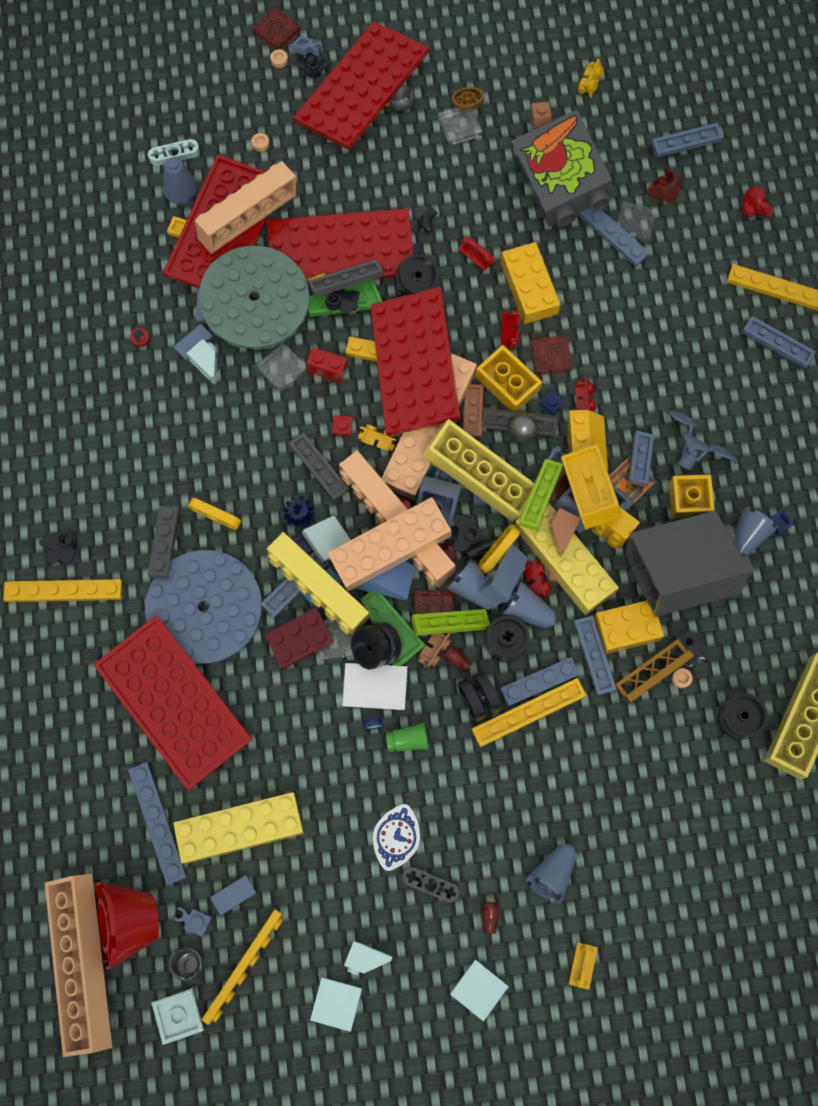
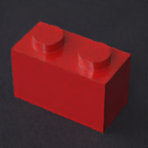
(327, 365)

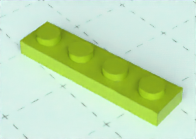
(541, 494)
(450, 622)

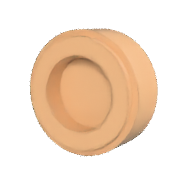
(279, 58)
(260, 142)
(681, 678)

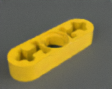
(214, 513)
(498, 548)

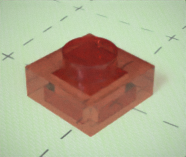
(449, 551)

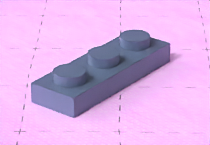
(640, 458)

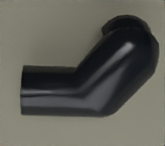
(425, 220)

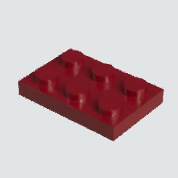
(299, 638)

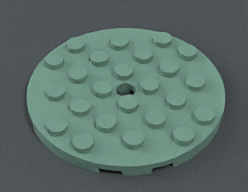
(257, 323)

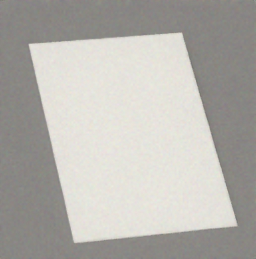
(375, 687)

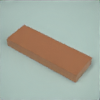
(473, 411)

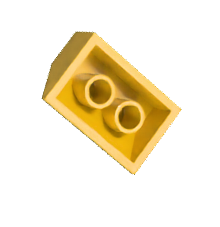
(585, 430)

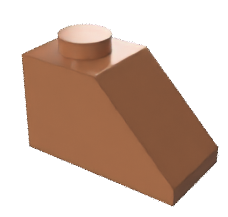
(540, 114)
(562, 528)

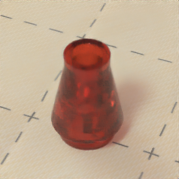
(456, 658)
(490, 916)

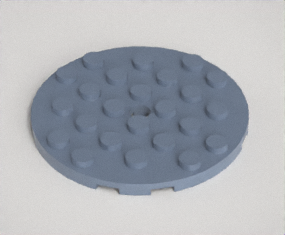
(232, 602)

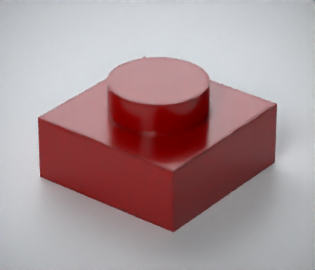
(342, 425)

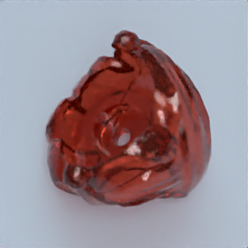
(665, 187)

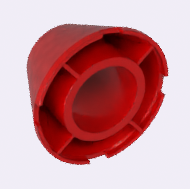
(125, 921)

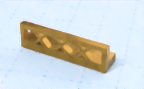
(646, 685)

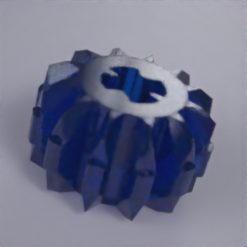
(307, 512)

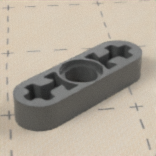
(447, 885)

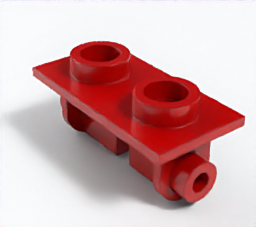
(476, 253)
(509, 334)
(585, 391)
(536, 572)

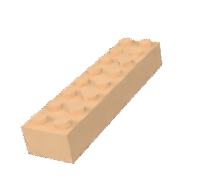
(407, 465)
(386, 505)
(78, 965)

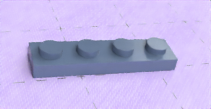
(686, 140)
(778, 342)
(286, 593)
(594, 655)
(539, 682)

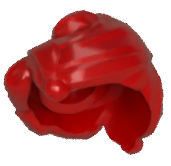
(755, 203)

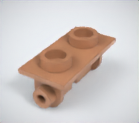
(430, 655)

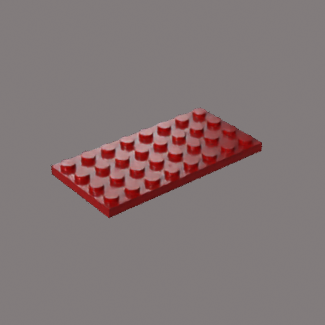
(361, 85)
(344, 240)
(190, 257)
(414, 362)
(173, 702)

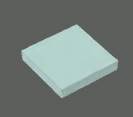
(325, 537)
(479, 990)
(336, 1004)
(177, 1016)

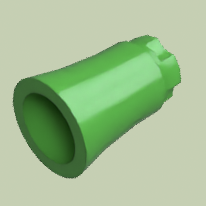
(408, 738)

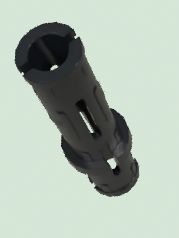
(482, 548)

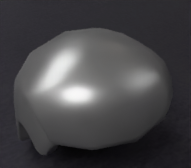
(403, 99)
(523, 428)
(186, 964)

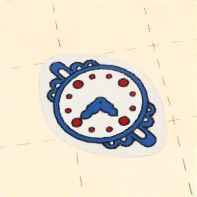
(396, 837)

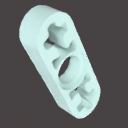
(177, 146)

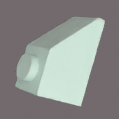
(204, 358)
(364, 958)

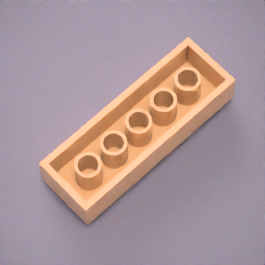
(246, 207)
(390, 544)

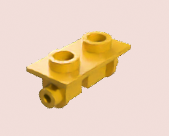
(592, 73)
(371, 434)
(583, 966)

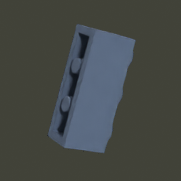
(504, 576)

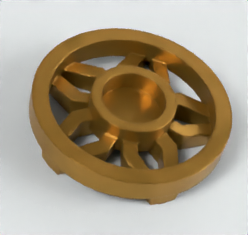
(468, 99)

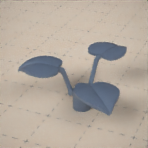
(692, 444)

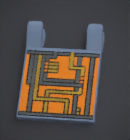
(628, 492)

